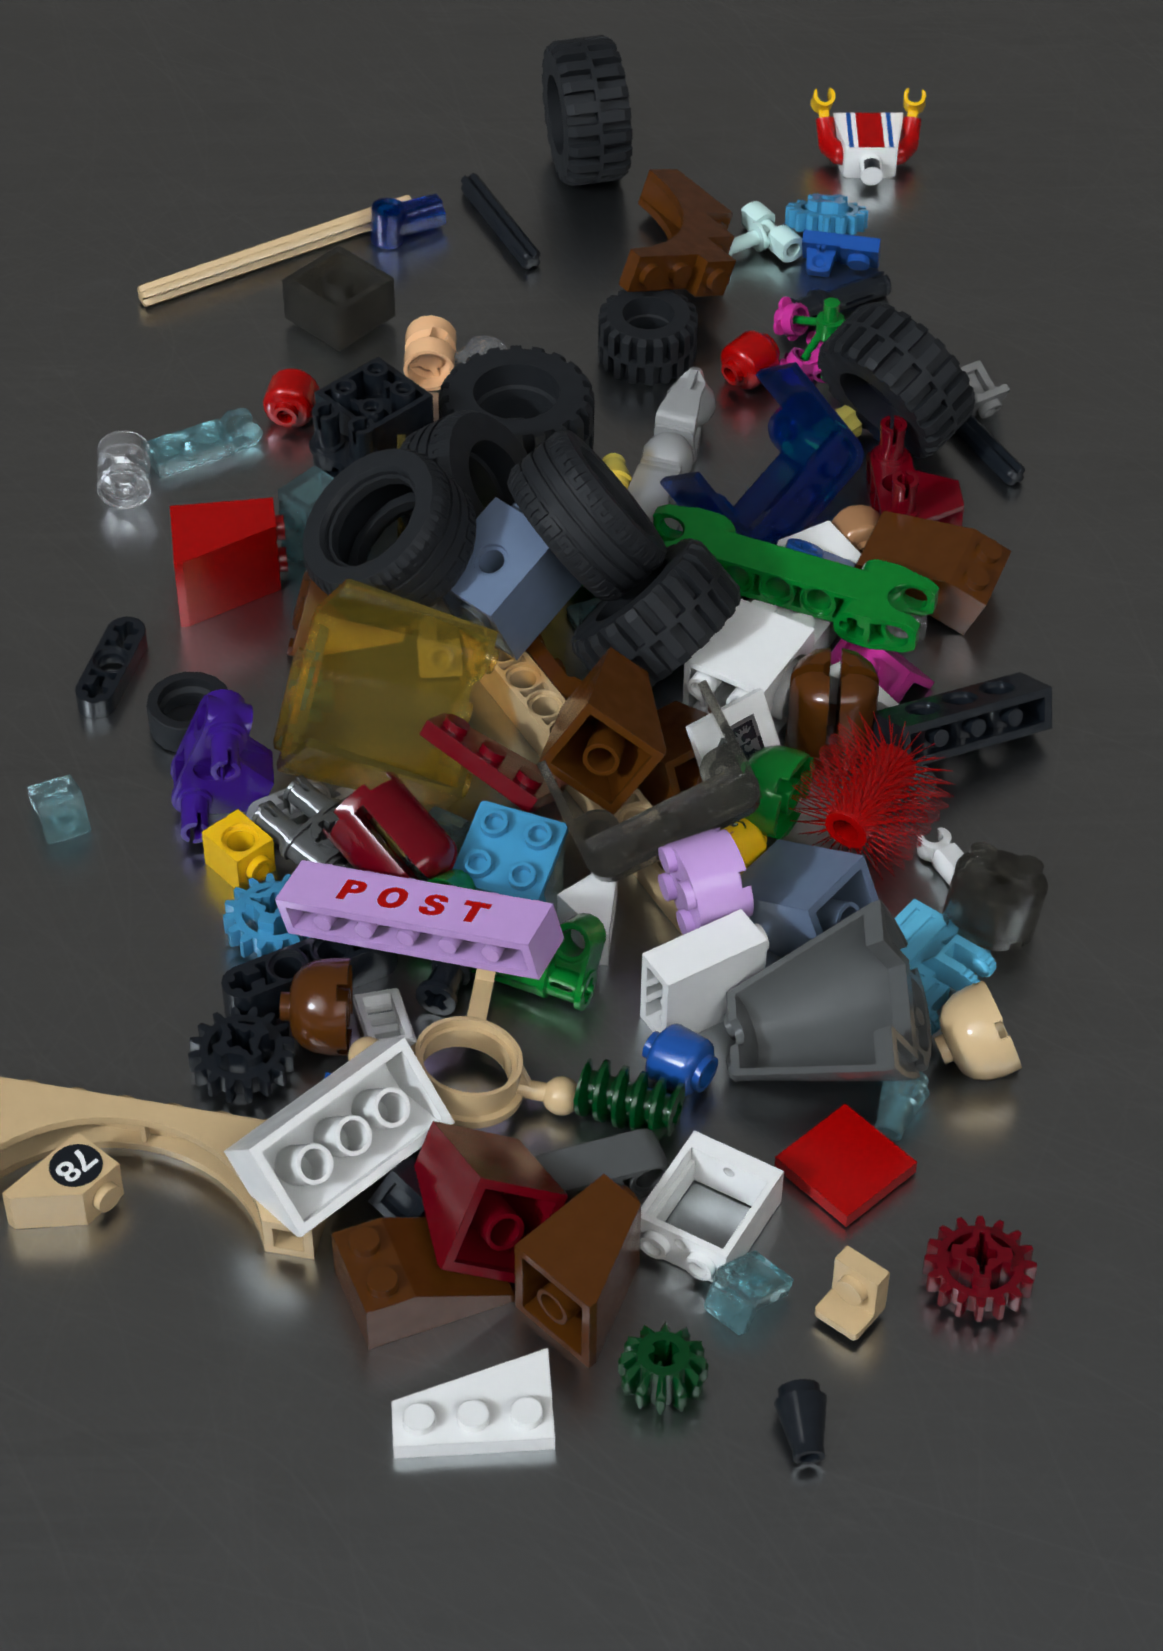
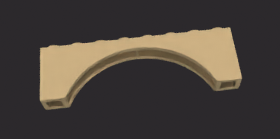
(43, 1116)

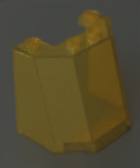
(370, 685)

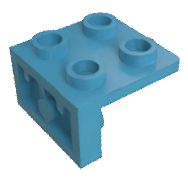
(511, 851)

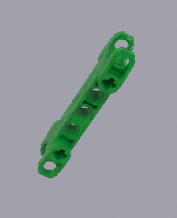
(852, 598)

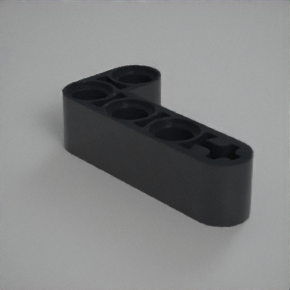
(262, 979)

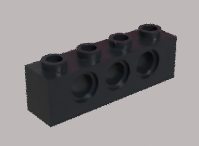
(968, 717)

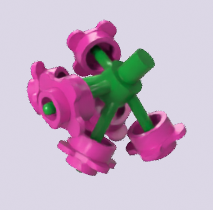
(793, 321)

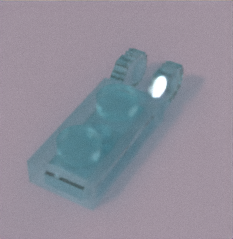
(204, 443)

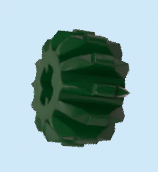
(662, 1368)

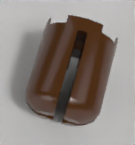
(813, 716)

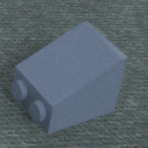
(805, 891)

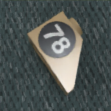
(65, 1187)

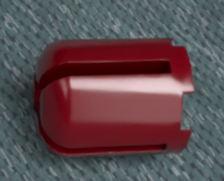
(403, 820)

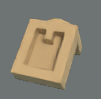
(856, 1294)

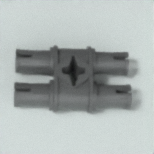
(303, 840)

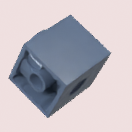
(510, 580)

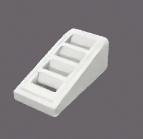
(383, 1025)

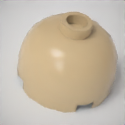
(976, 1035)

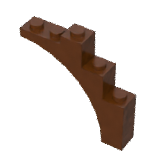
(697, 241)

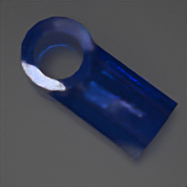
(396, 219)

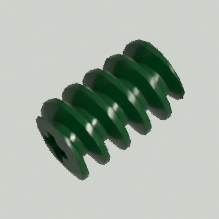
(628, 1100)

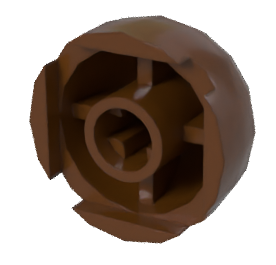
(321, 1006)

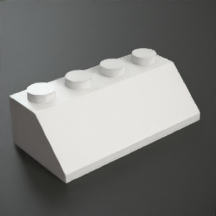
(339, 1136)

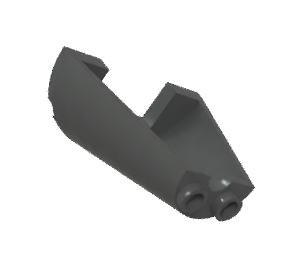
(833, 1009)

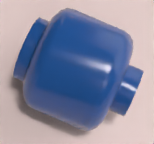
(680, 1057)

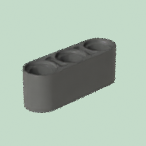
(626, 1158)

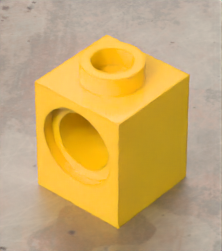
(238, 850)

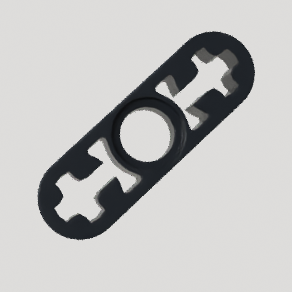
(114, 683)

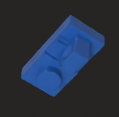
(826, 248)

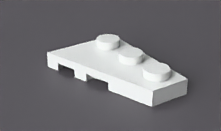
(479, 1413)

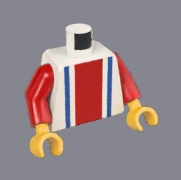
(868, 143)

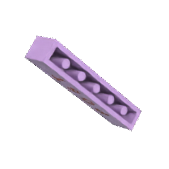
(421, 919)

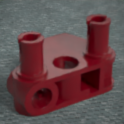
(901, 489)

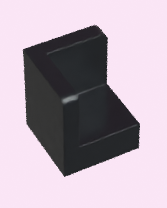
(400, 1191)

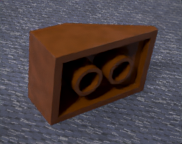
(952, 556)
(397, 1285)

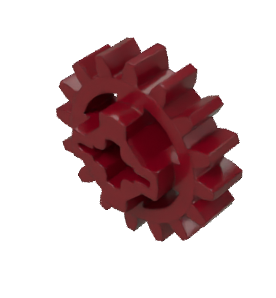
(1004, 1266)

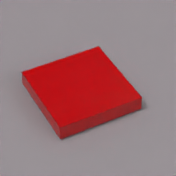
(845, 1165)

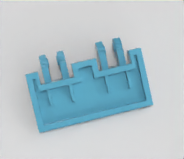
(940, 955)

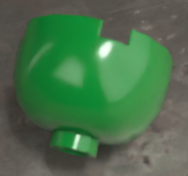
(776, 772)

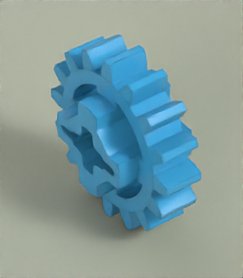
(826, 214)
(255, 919)

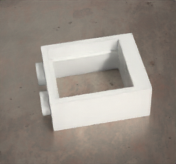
(710, 1164)

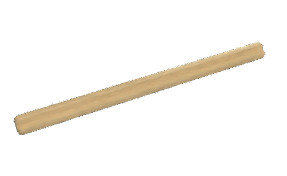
(256, 257)

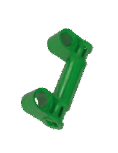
(572, 969)

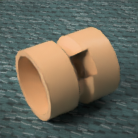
(429, 351)

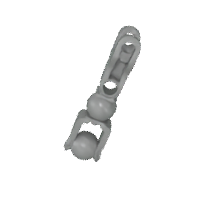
(675, 441)

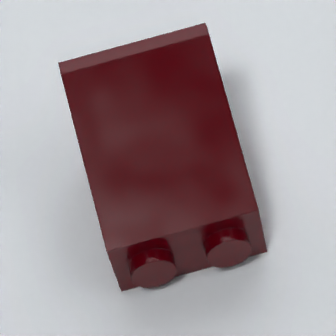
(481, 1198)

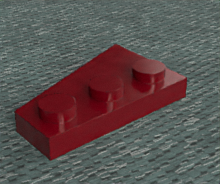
(490, 761)

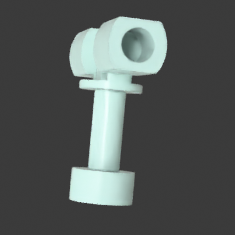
(765, 234)

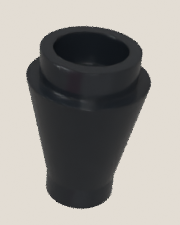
(803, 1417)

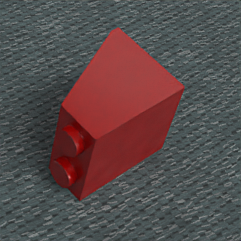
(225, 555)

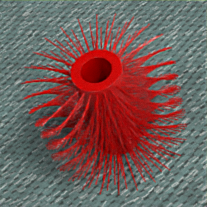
(871, 795)

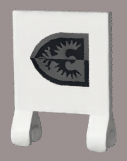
(749, 721)

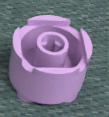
(704, 878)

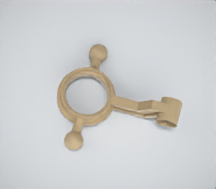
(475, 1032)

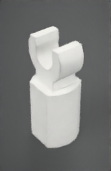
(941, 853)

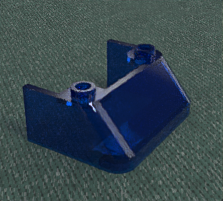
(813, 464)

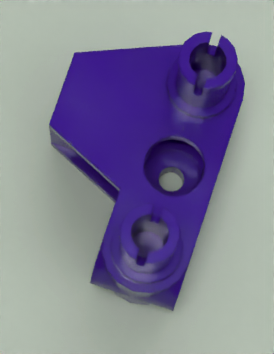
(219, 763)

